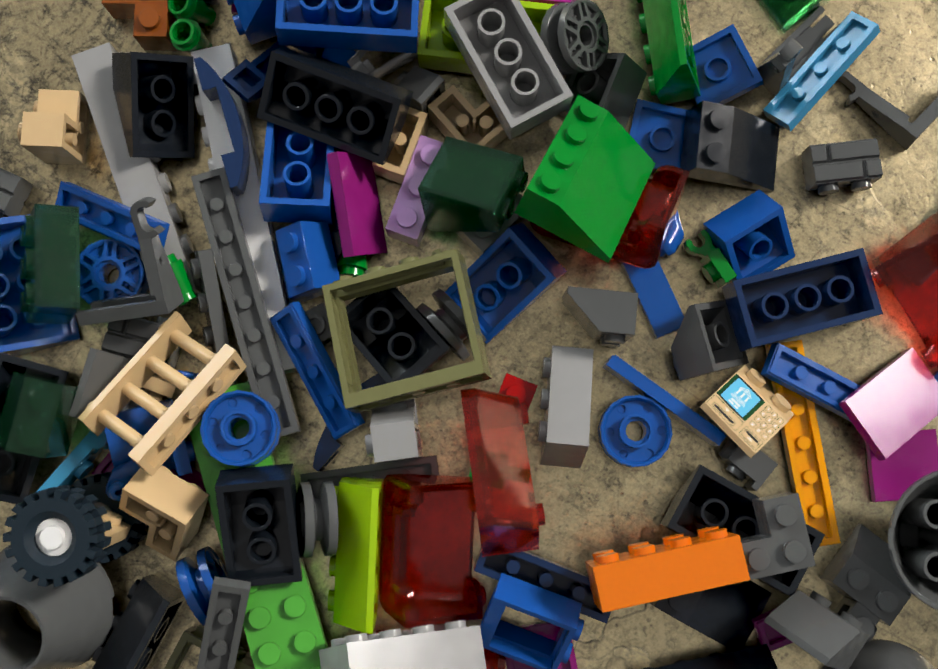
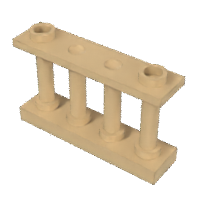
(186, 411)

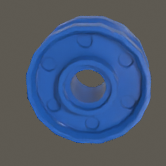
(99, 260)
(219, 422)
(655, 427)
(198, 579)

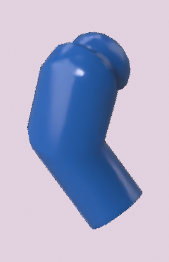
(674, 237)
(119, 478)

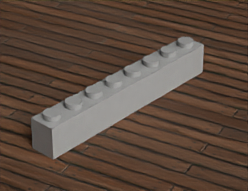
(133, 175)

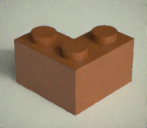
(150, 18)

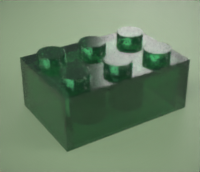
(50, 264)

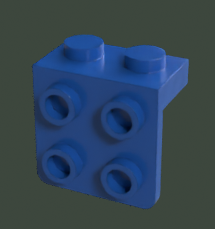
(142, 422)

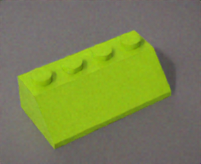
(357, 554)

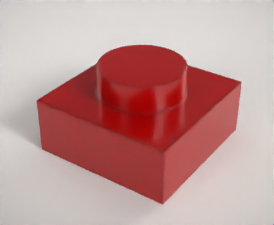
(518, 388)

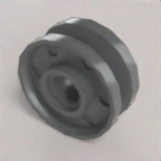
(575, 36)
(447, 322)
(318, 518)

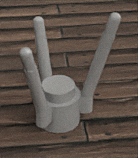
(389, 67)

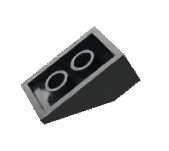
(155, 103)
(729, 146)
(393, 335)
(260, 524)
(720, 612)

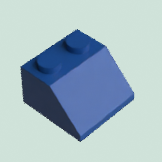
(752, 235)
(306, 259)

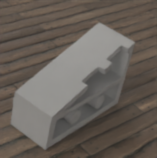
(566, 406)
(394, 433)

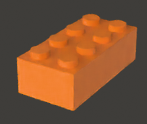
(667, 569)

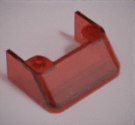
(501, 472)

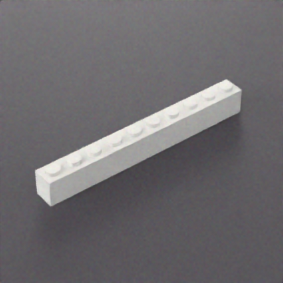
(258, 232)

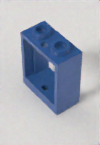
(523, 644)

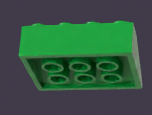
(669, 50)
(588, 181)

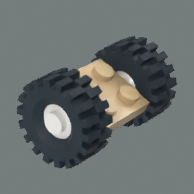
(69, 530)

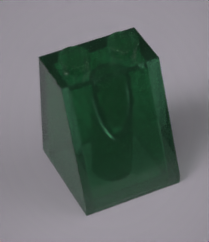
(471, 187)
(37, 417)

